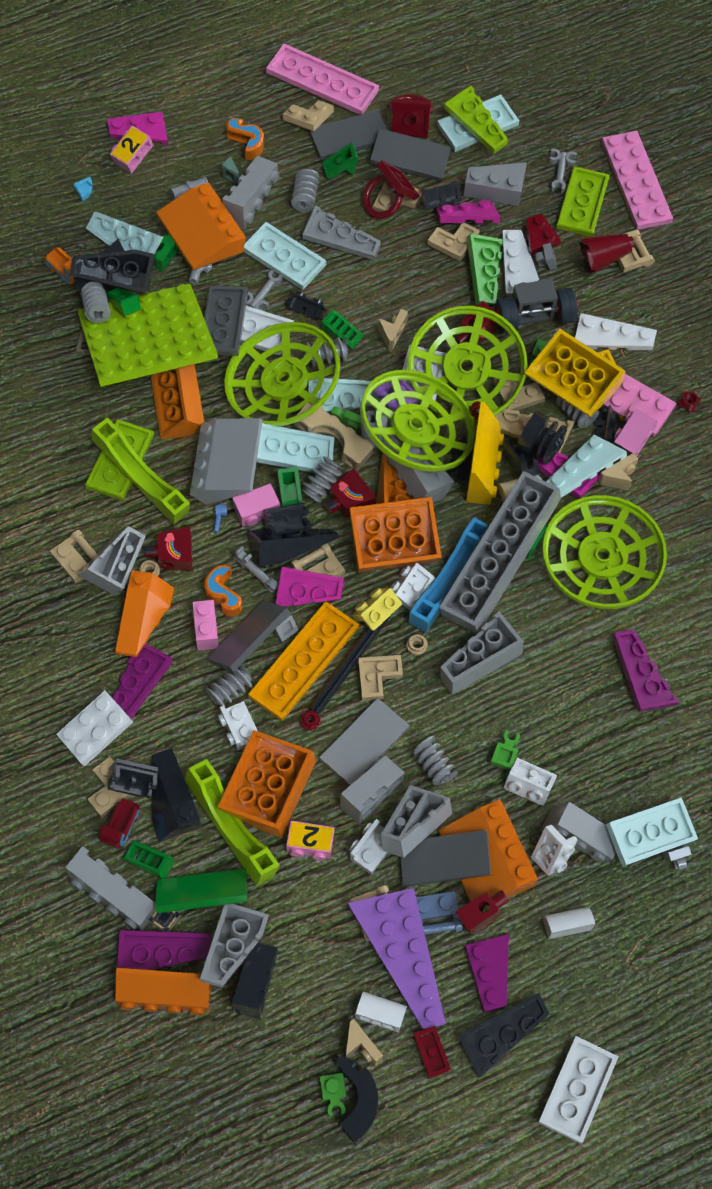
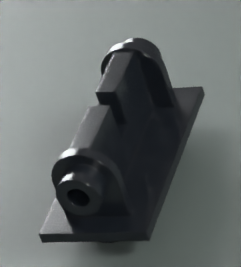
(299, 301)
(607, 420)
(460, 470)

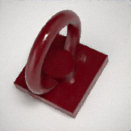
(411, 115)
(396, 183)

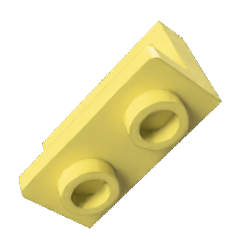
(377, 607)

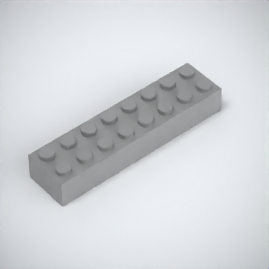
(500, 552)

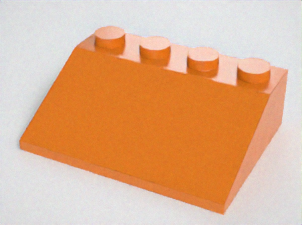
(202, 227)
(394, 534)
(268, 783)
(509, 861)

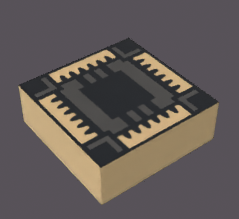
(165, 920)

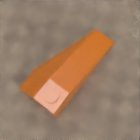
(389, 485)
(144, 606)

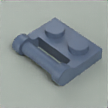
(437, 907)

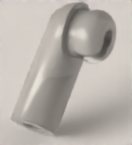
(195, 274)

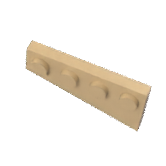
(514, 422)

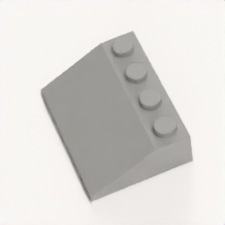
(225, 459)

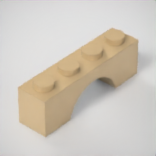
(355, 449)

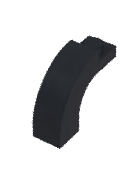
(363, 1116)

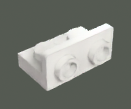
(412, 584)
(238, 724)
(530, 781)
(369, 850)
(553, 850)

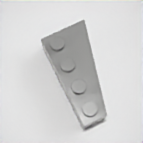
(251, 191)
(418, 482)
(482, 654)
(110, 890)

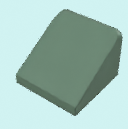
(230, 171)

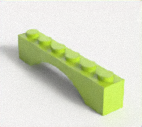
(159, 492)
(249, 851)

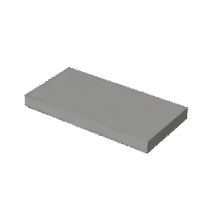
(364, 742)

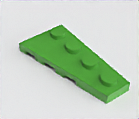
(484, 263)

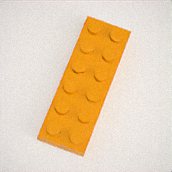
(303, 661)

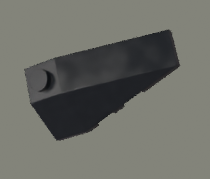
(276, 549)

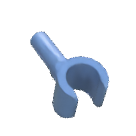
(221, 510)

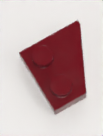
(540, 233)

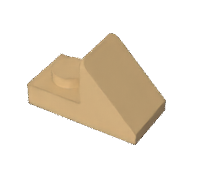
(391, 331)
(617, 475)
(358, 1039)

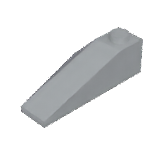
(233, 940)

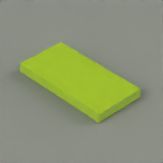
(582, 201)
(106, 476)

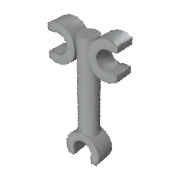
(561, 159)
(258, 301)
(245, 562)

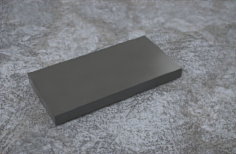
(359, 130)
(411, 154)
(226, 317)
(248, 635)
(447, 859)

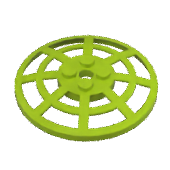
(471, 353)
(282, 367)
(418, 415)
(605, 542)

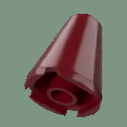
(604, 250)

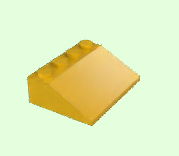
(576, 373)
(484, 458)

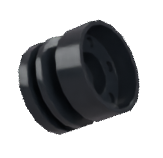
(540, 437)

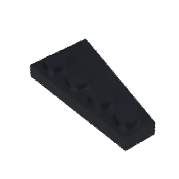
(496, 1036)

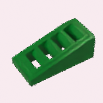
(124, 300)
(331, 323)
(161, 866)

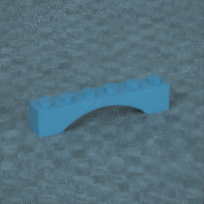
(427, 606)

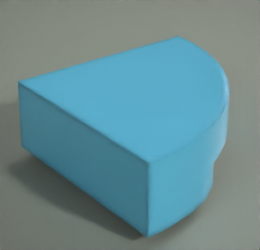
(84, 188)

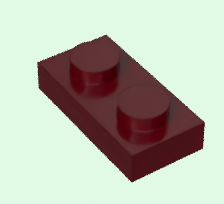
(432, 1052)

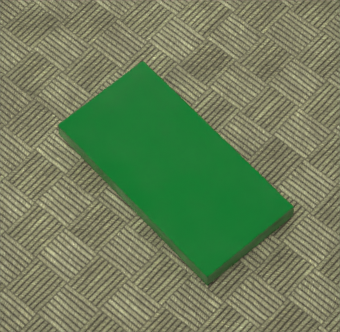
(201, 890)

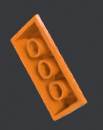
(177, 402)
(162, 991)

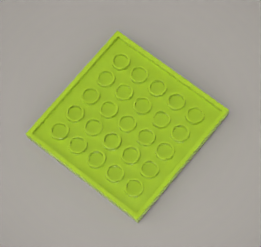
(155, 339)

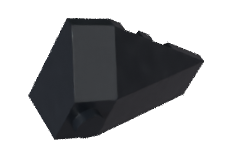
(120, 268)
(171, 800)

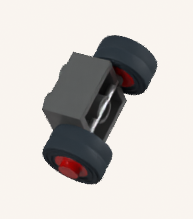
(537, 303)

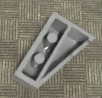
(496, 183)
(114, 561)
(371, 789)
(414, 820)
(590, 832)

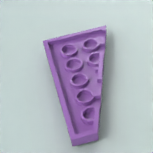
(400, 942)

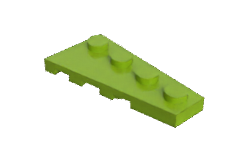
(472, 114)

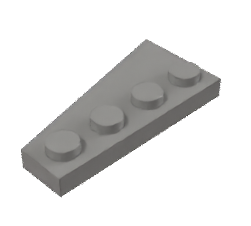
(331, 232)

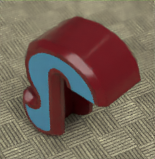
(120, 824)

